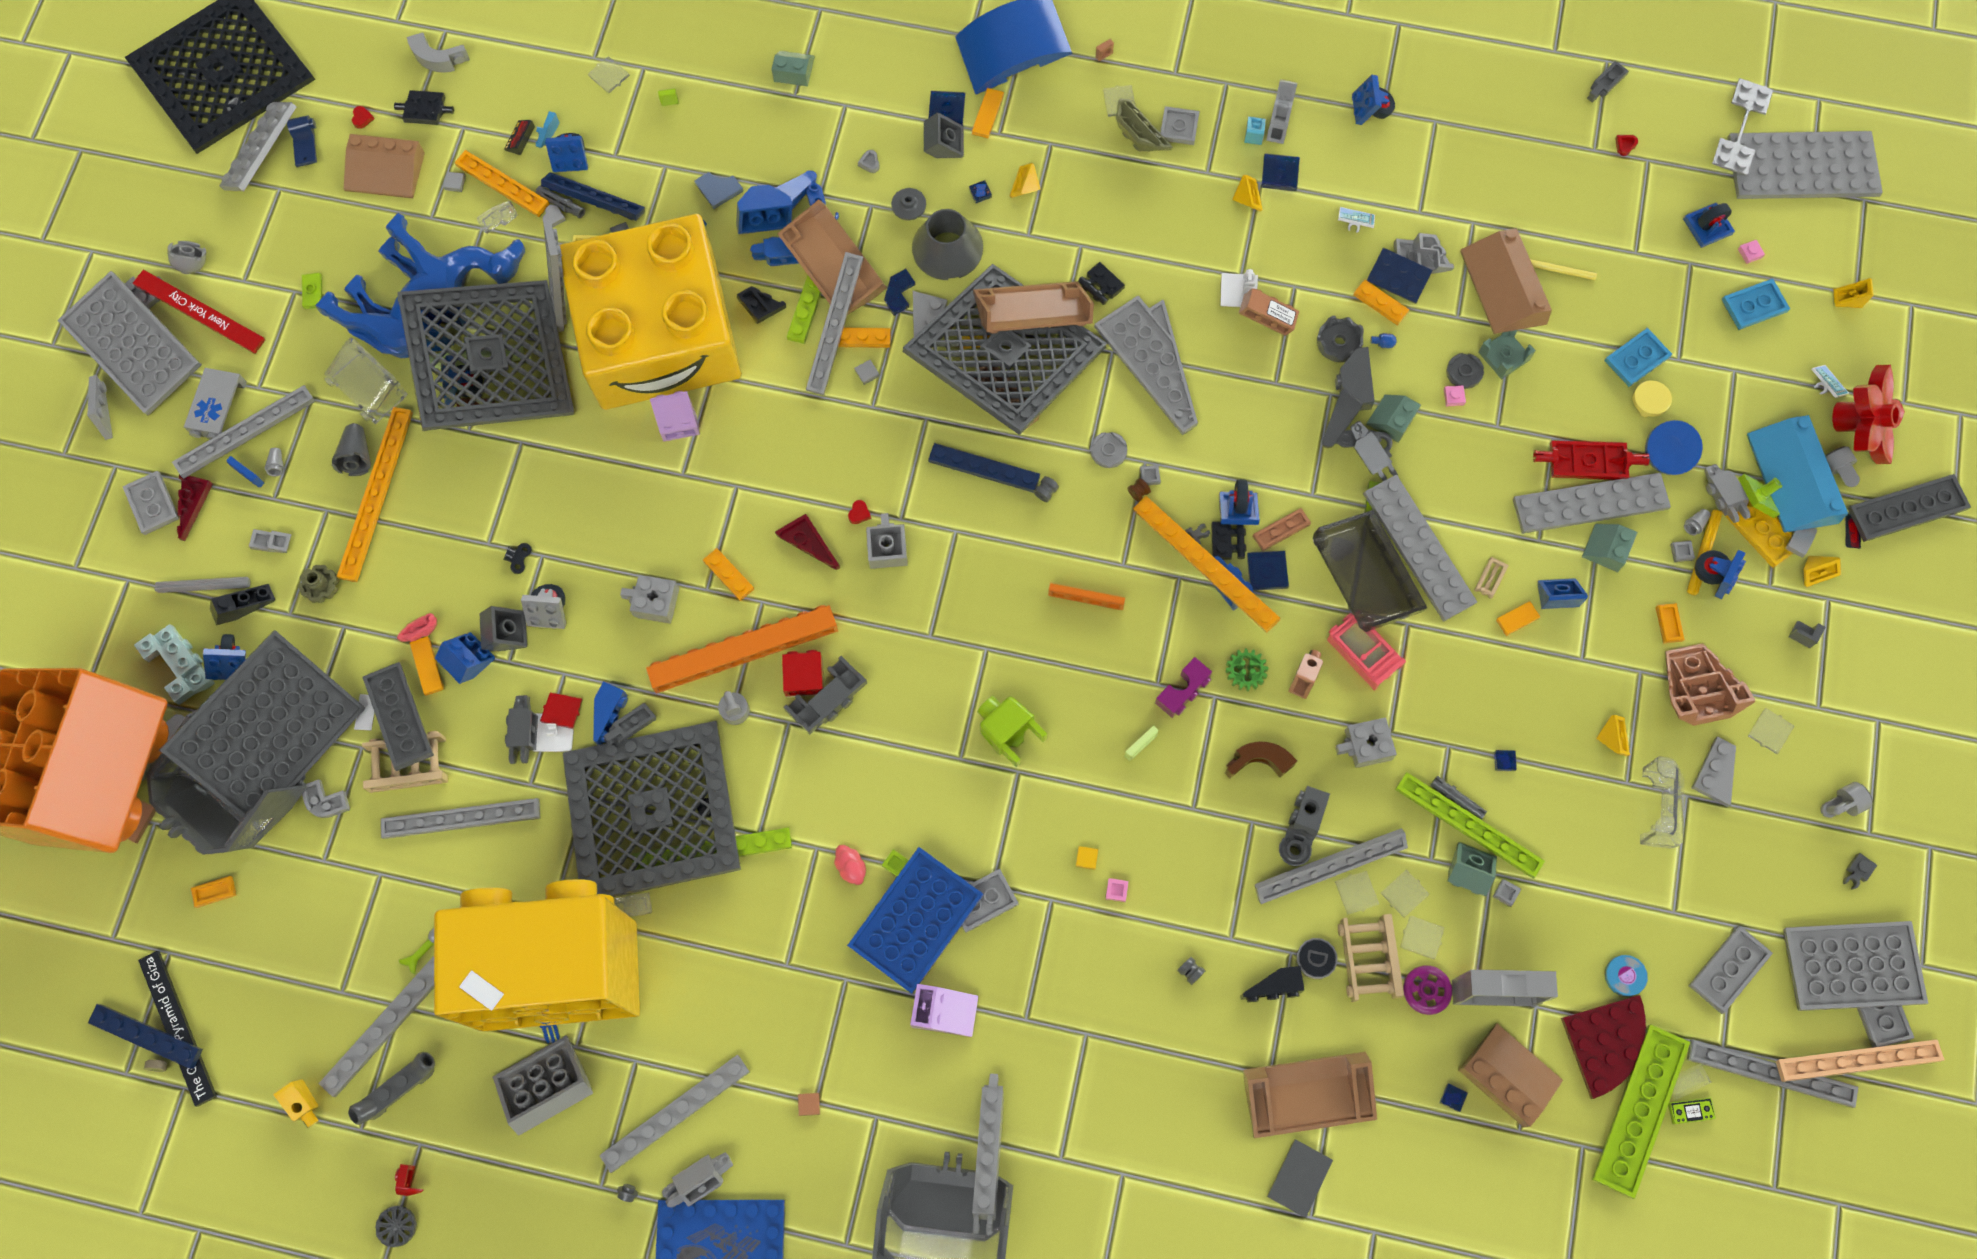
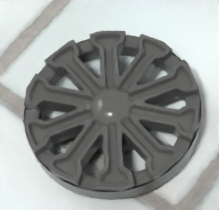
(395, 1226)

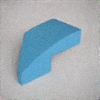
(548, 130)

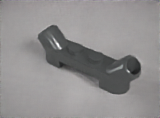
(393, 1089)

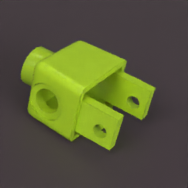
(1006, 725)

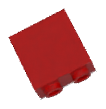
(802, 673)

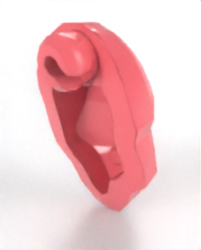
(418, 628)
(850, 864)

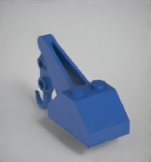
(771, 208)

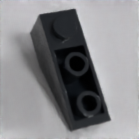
(240, 603)
(1282, 982)

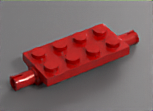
(1590, 459)

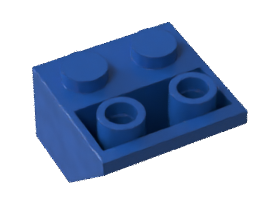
(463, 657)

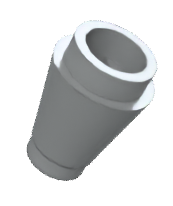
(274, 463)
(1697, 522)

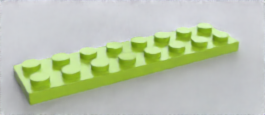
(1641, 1111)

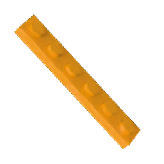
(502, 183)

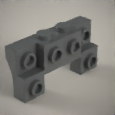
(830, 699)

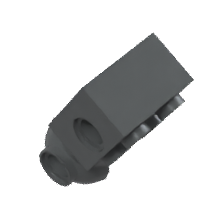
(1303, 826)

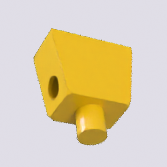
(294, 1095)

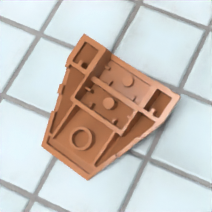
(1703, 687)

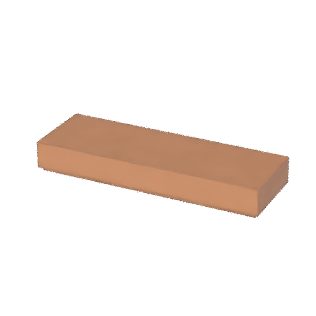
(1281, 529)

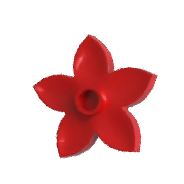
(1872, 415)

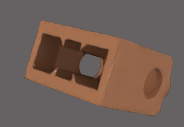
(1306, 674)

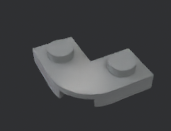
(323, 805)

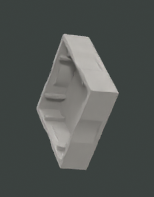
(1504, 988)

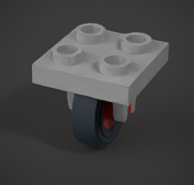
(545, 607)

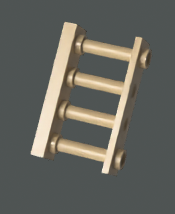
(396, 780)
(1387, 946)

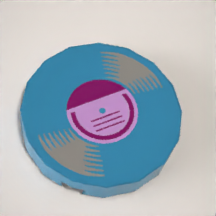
(1626, 975)

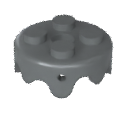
(1339, 328)

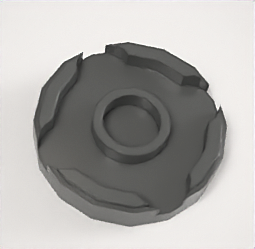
(1465, 370)

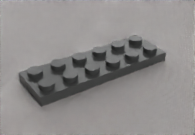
(1909, 507)
(398, 716)

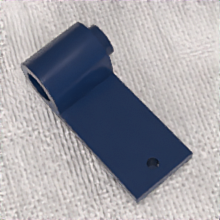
(303, 140)

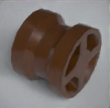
(1139, 489)

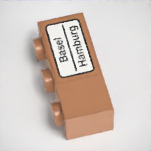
(1269, 311)

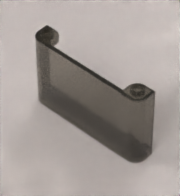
(1368, 571)

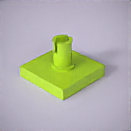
(1760, 494)

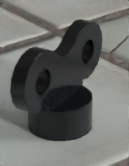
(516, 557)

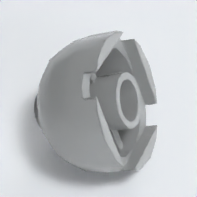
(186, 256)

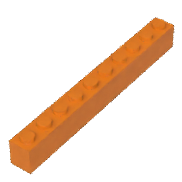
(741, 649)

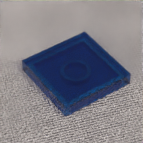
(948, 104)
(1280, 172)
(1267, 570)

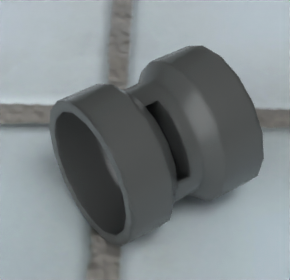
(1046, 489)
(1191, 970)

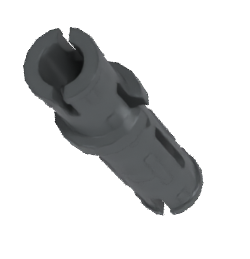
(565, 204)
(1457, 797)

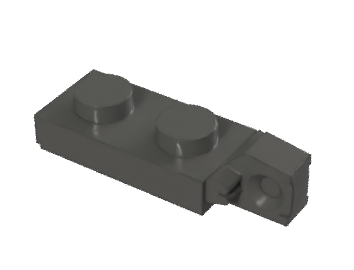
(1607, 81)
(629, 724)

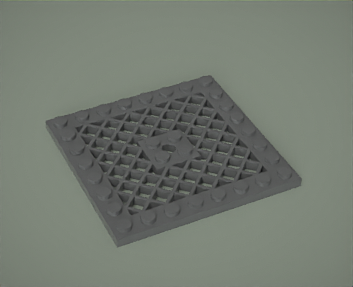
(487, 412)
(1013, 415)
(690, 868)

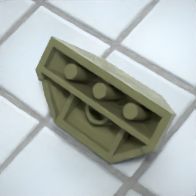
(1139, 128)

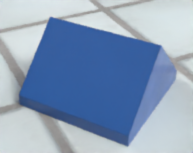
(1561, 593)

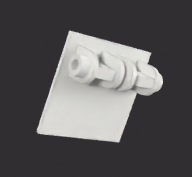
(1235, 286)

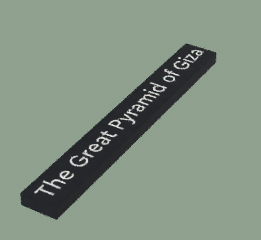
(176, 1024)

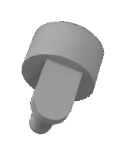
(1841, 462)
(733, 708)
(1852, 798)

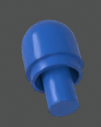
(1384, 340)

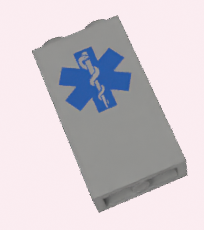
(212, 402)

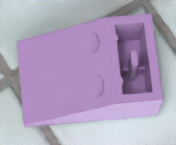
(675, 416)
(944, 1010)

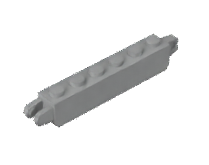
(988, 1154)

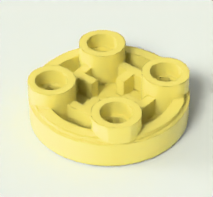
(1652, 398)

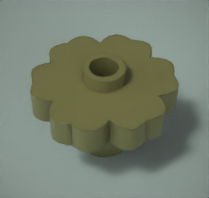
(318, 583)

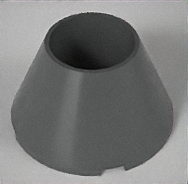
(951, 258)

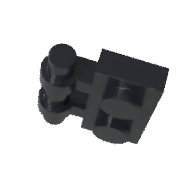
(1105, 280)
(1222, 543)

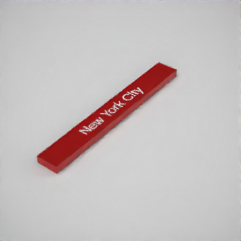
(199, 311)

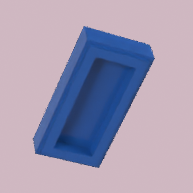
(245, 472)

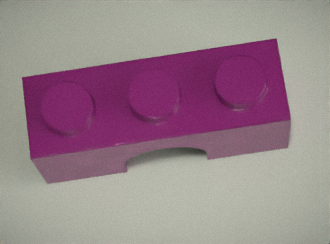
(1173, 700)

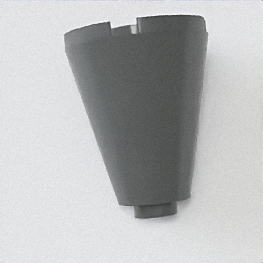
(352, 452)

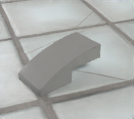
(270, 541)
(1801, 541)

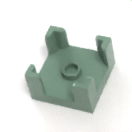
(1505, 353)

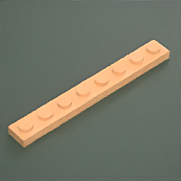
(1859, 1060)

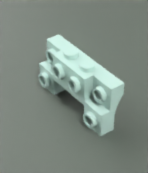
(180, 659)

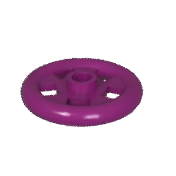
(1442, 981)

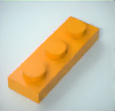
(1381, 302)
(866, 337)
(728, 574)

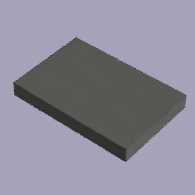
(1300, 1178)

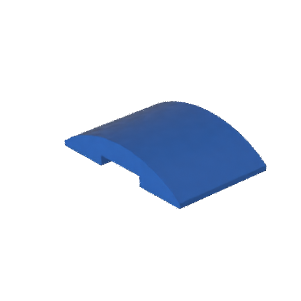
(1011, 41)

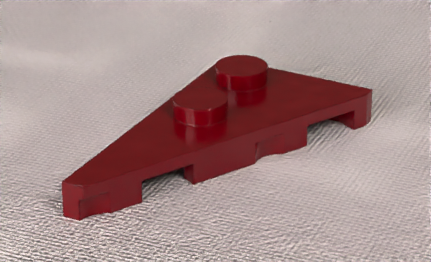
(191, 499)
(805, 537)

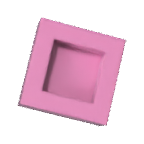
(1751, 251)
(1454, 396)
(1117, 890)

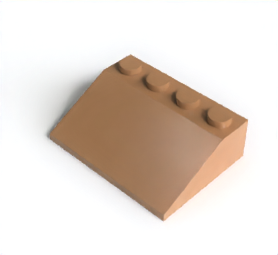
(382, 165)
(1511, 1076)

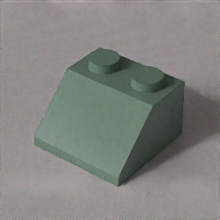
(792, 68)
(1394, 415)
(1609, 545)
(1472, 869)

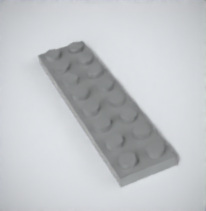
(555, 275)
(1591, 503)
(1420, 548)

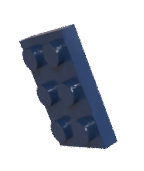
(1399, 275)

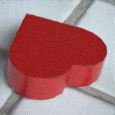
(361, 117)
(1625, 144)
(859, 512)

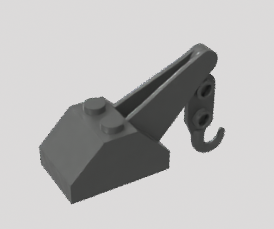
(1355, 395)

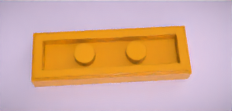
(987, 113)
(426, 666)

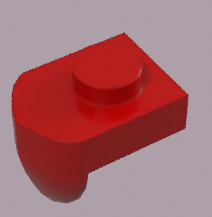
(404, 1178)

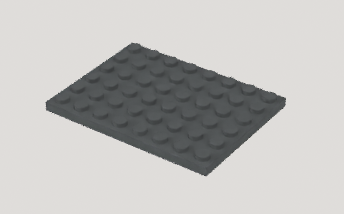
(262, 726)

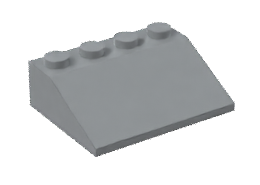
(542, 1086)

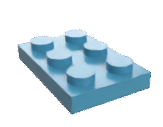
(1755, 304)
(1638, 357)

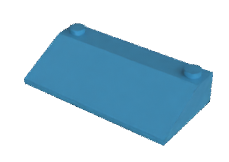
(1797, 460)

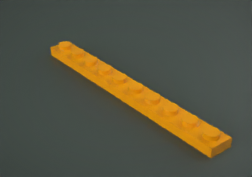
(374, 494)
(1207, 564)

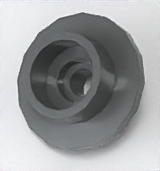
(908, 210)

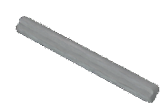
(202, 584)

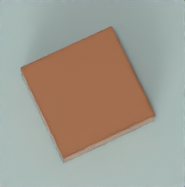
(1104, 50)
(809, 1104)

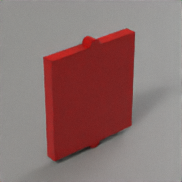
(561, 710)

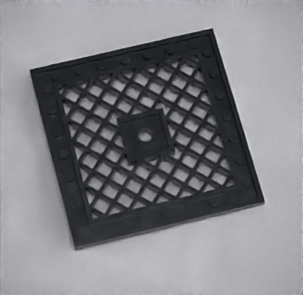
(203, 135)

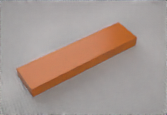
(1086, 596)

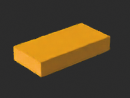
(1518, 618)
(1670, 623)
(213, 891)

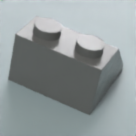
(943, 137)
(502, 629)

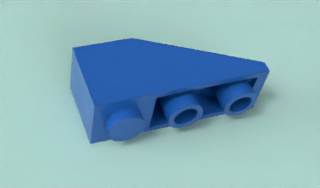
(606, 709)

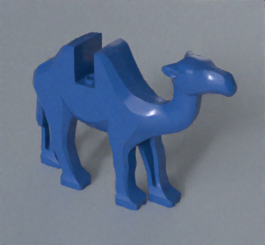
(384, 327)

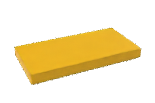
(1764, 535)

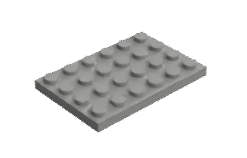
(1855, 966)

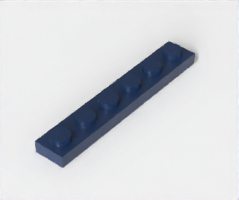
(592, 196)
(984, 467)
(145, 1036)

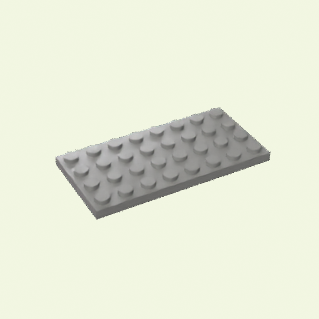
(1809, 165)
(129, 343)

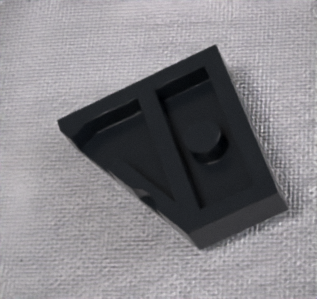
(759, 304)

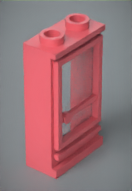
(1365, 651)

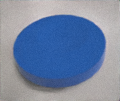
(1674, 447)

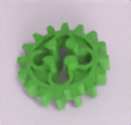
(1238, 662)

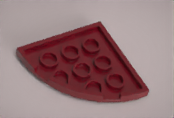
(1607, 1042)

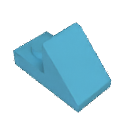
(1255, 130)

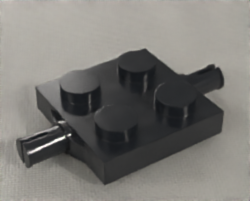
(424, 107)

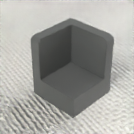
(1805, 634)

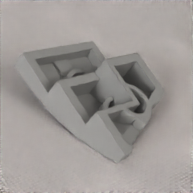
(1424, 250)

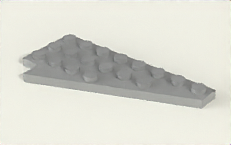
(1149, 350)

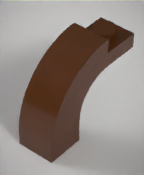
(1263, 752)

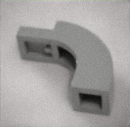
(436, 59)
(1281, 111)

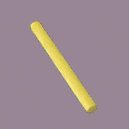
(1564, 270)

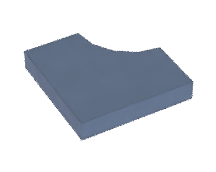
(717, 189)

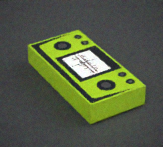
(1691, 1110)

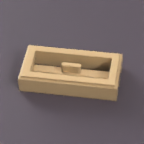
(1485, 590)

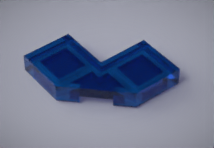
(898, 283)

